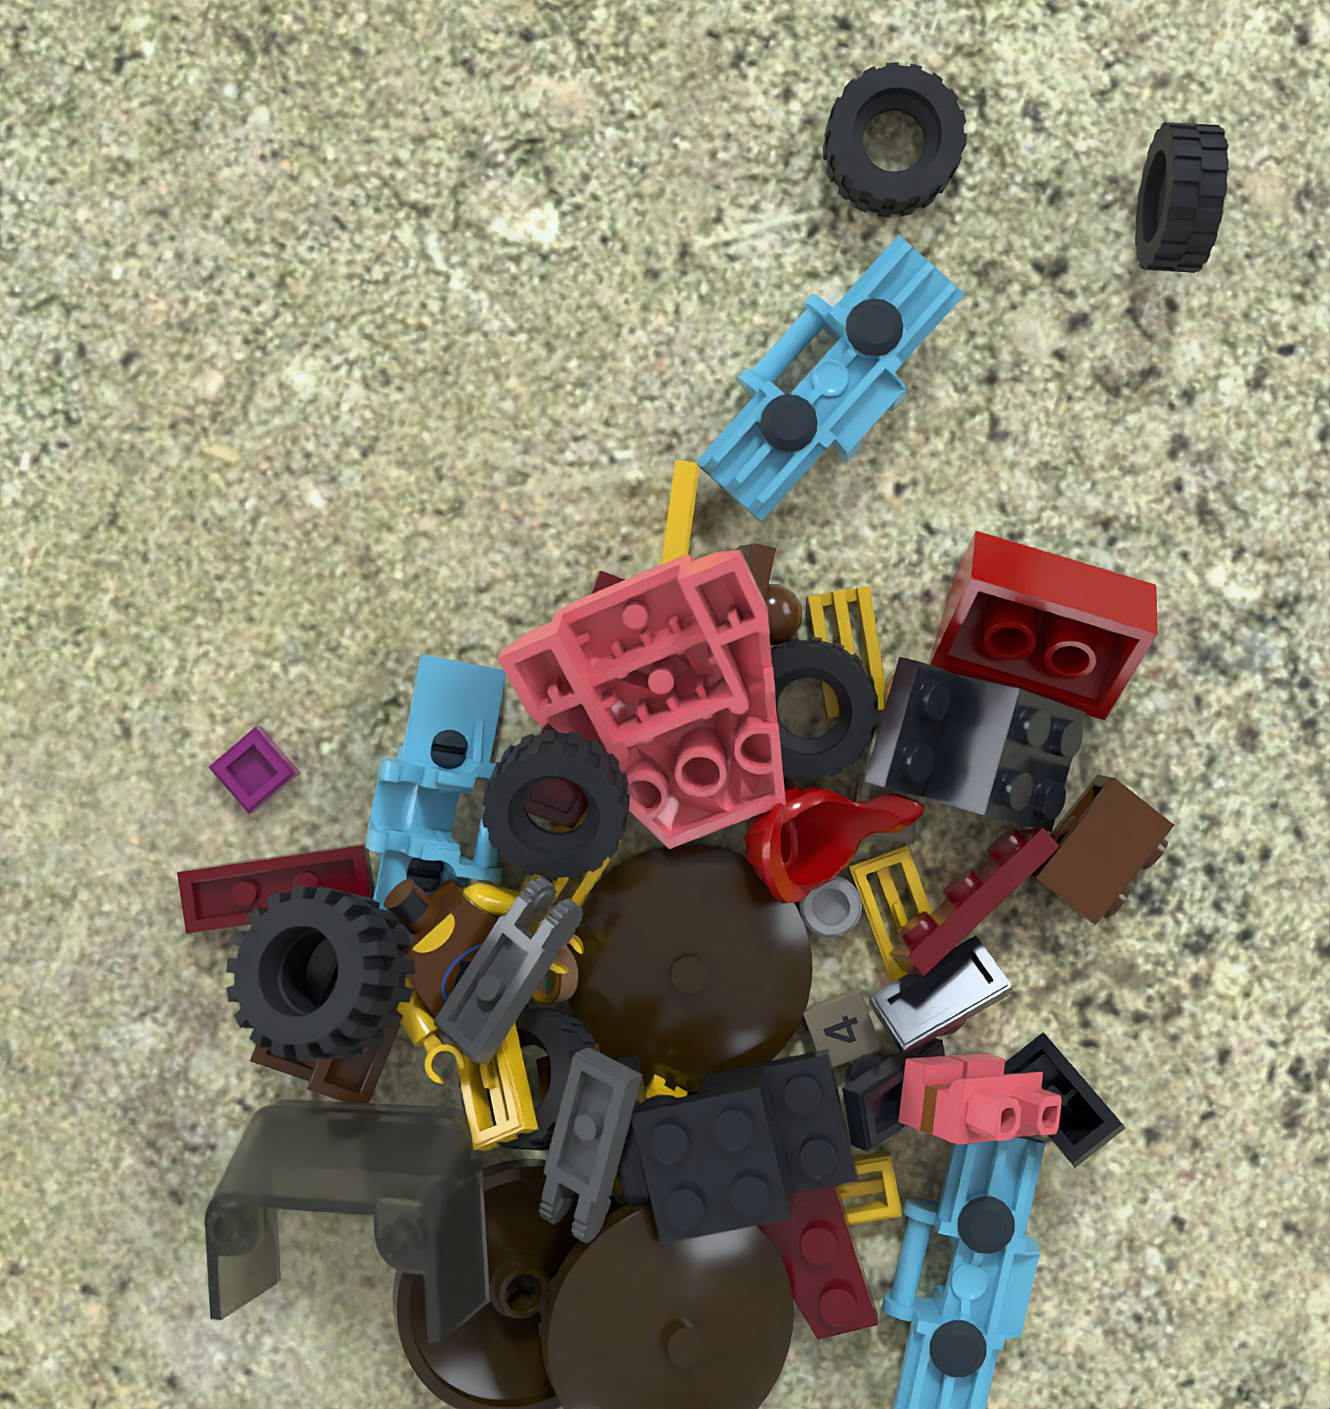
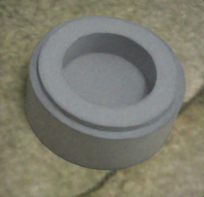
(831, 908)

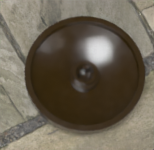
(690, 964)
(667, 1321)
(498, 1351)

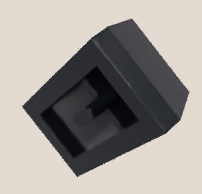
(1084, 1117)

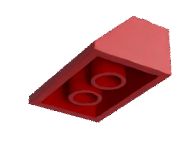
(1045, 624)

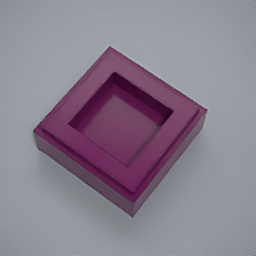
(254, 769)

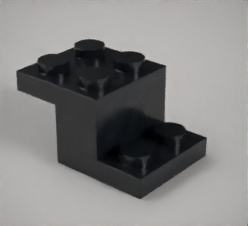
(975, 745)
(744, 1146)

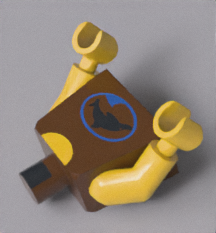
(444, 939)

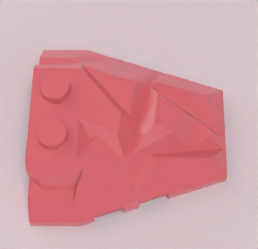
(672, 684)

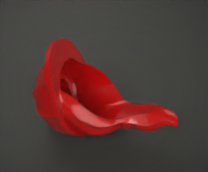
(817, 836)

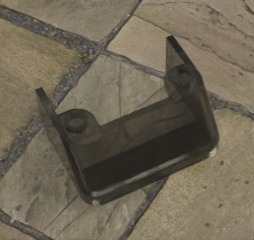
(372, 1159)

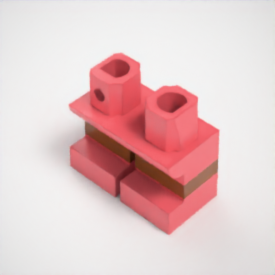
(974, 1101)

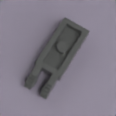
(507, 971)
(588, 1141)

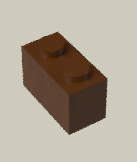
(1102, 848)

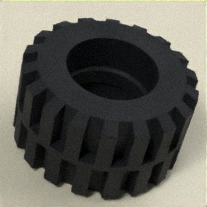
(274, 966)

